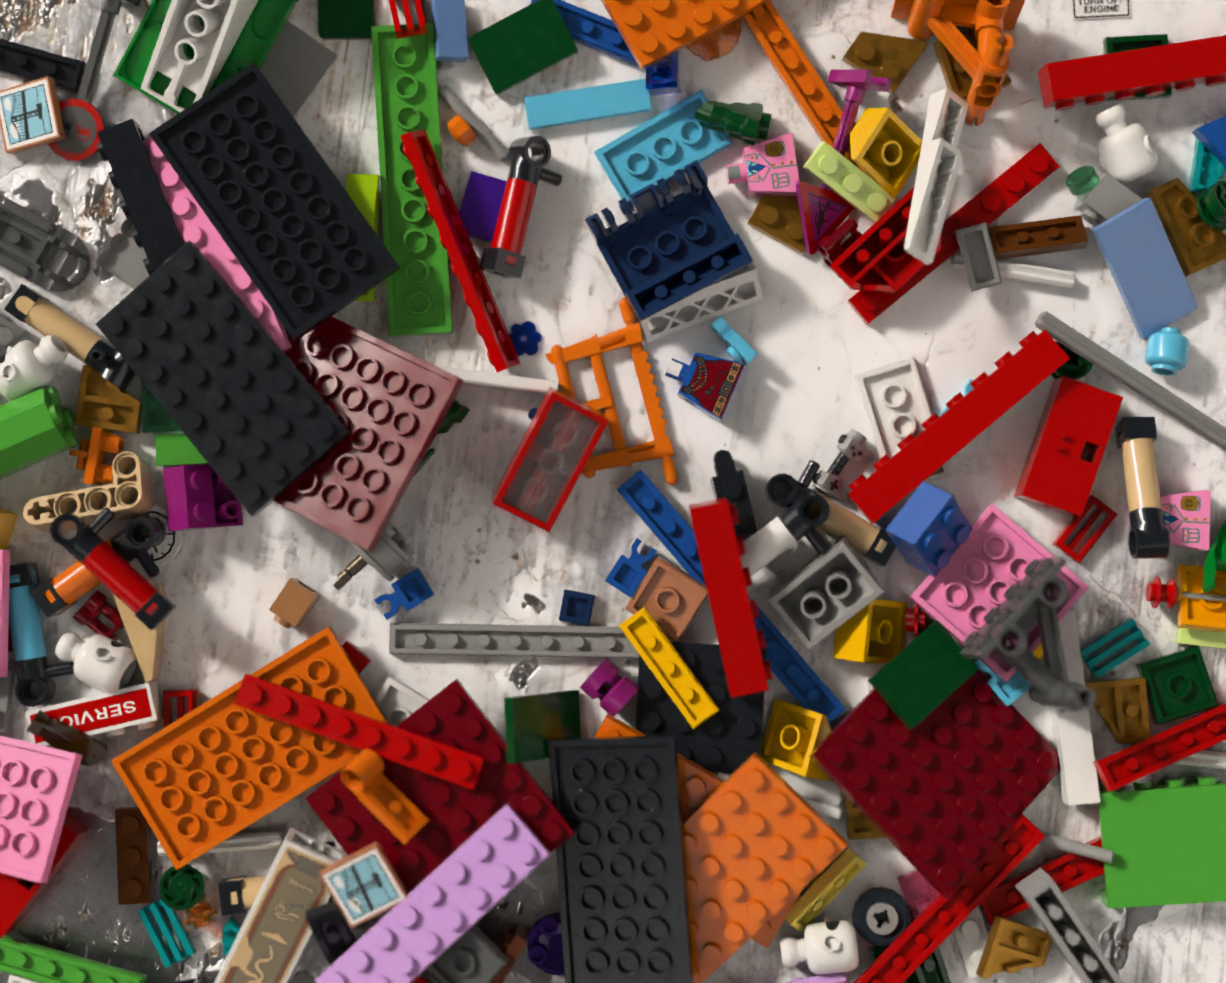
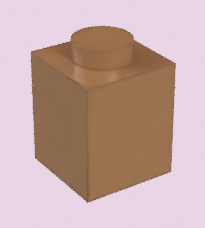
(294, 603)

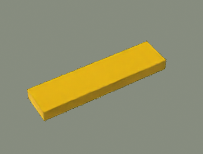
(669, 667)

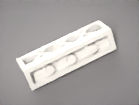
(726, 286)
(819, 794)

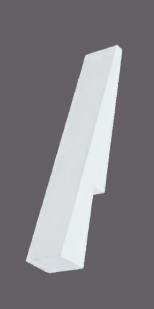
(935, 173)
(1073, 729)

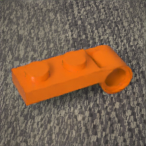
(381, 797)

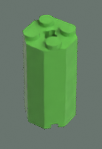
(34, 430)

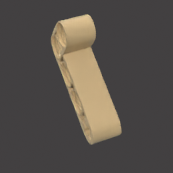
(89, 499)

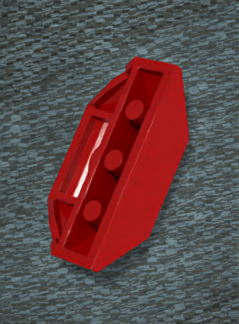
(878, 256)

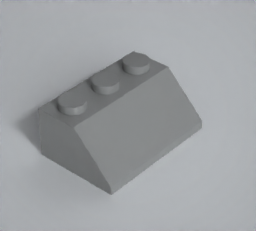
(826, 593)

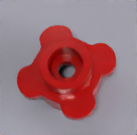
(915, 619)

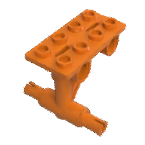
(985, 26)

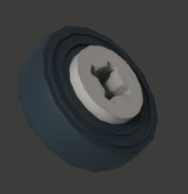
(870, 910)

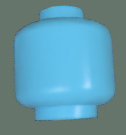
(1167, 351)

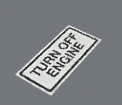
(1100, 9)

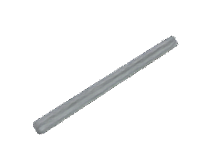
(1132, 378)

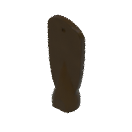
(68, 738)

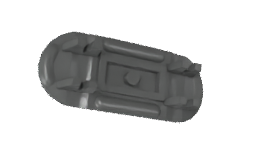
(40, 249)

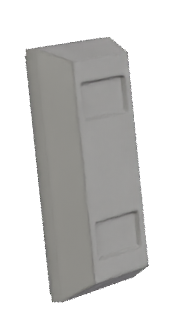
(978, 256)

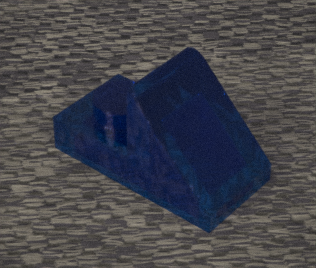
(663, 76)

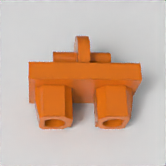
(93, 455)

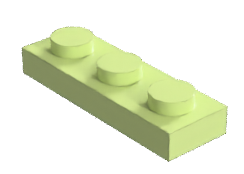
(848, 182)

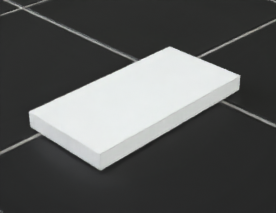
(895, 407)

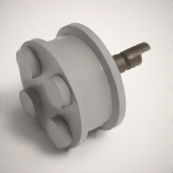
(386, 558)

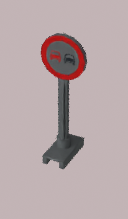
(79, 116)

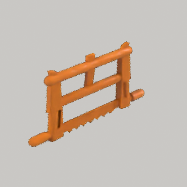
(594, 347)

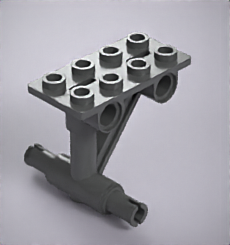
(1006, 633)

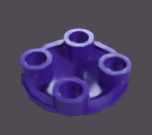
(546, 944)

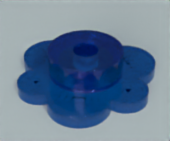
(528, 330)

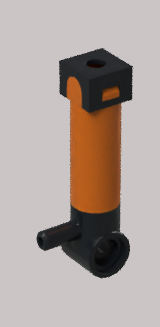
(62, 591)

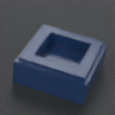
(576, 607)

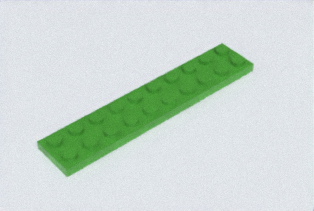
(404, 103)

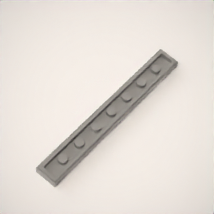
(510, 640)

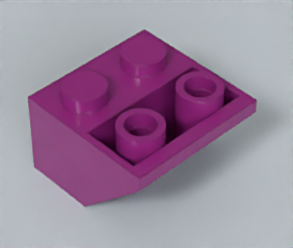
(199, 499)

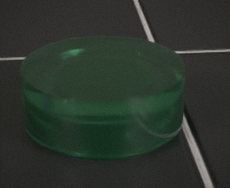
(1082, 180)

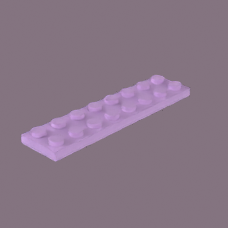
(443, 904)

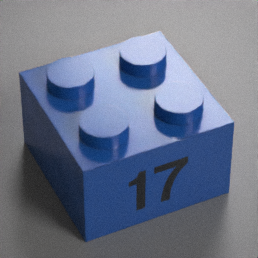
(929, 529)

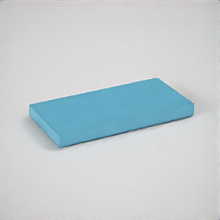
(660, 148)

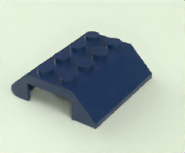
(669, 243)

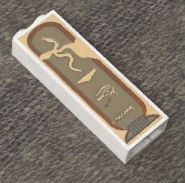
(277, 922)

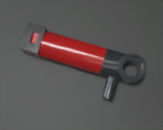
(504, 254)
(112, 569)

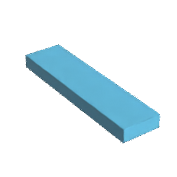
(587, 104)

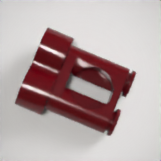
(830, 245)
(93, 607)

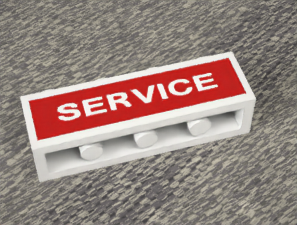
(106, 711)

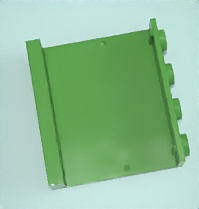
(1164, 842)

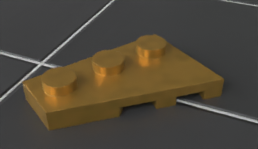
(1190, 237)

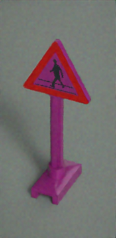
(821, 207)

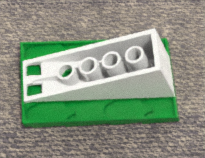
(198, 45)

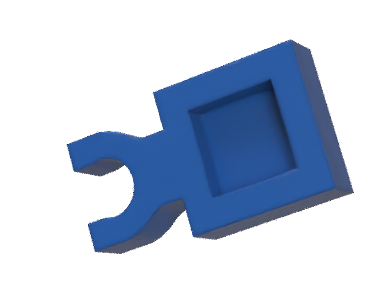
(628, 573)
(409, 591)

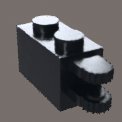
(733, 486)

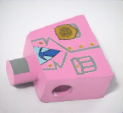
(767, 168)
(1188, 519)

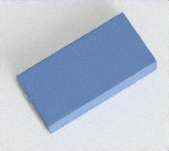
(450, 30)

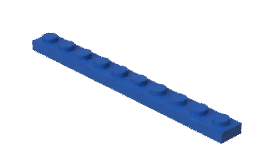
(682, 544)

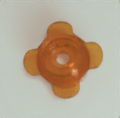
(199, 915)

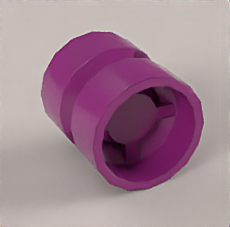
(618, 695)

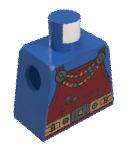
(706, 382)

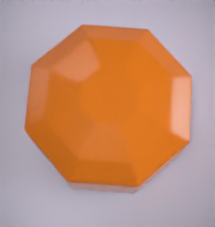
(461, 131)

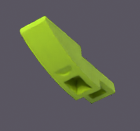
(365, 194)

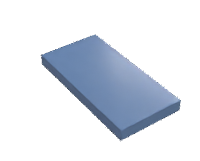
(1145, 268)

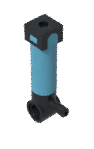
(29, 640)

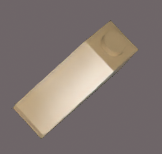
(145, 642)

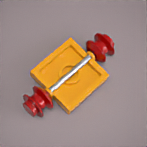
(1194, 607)

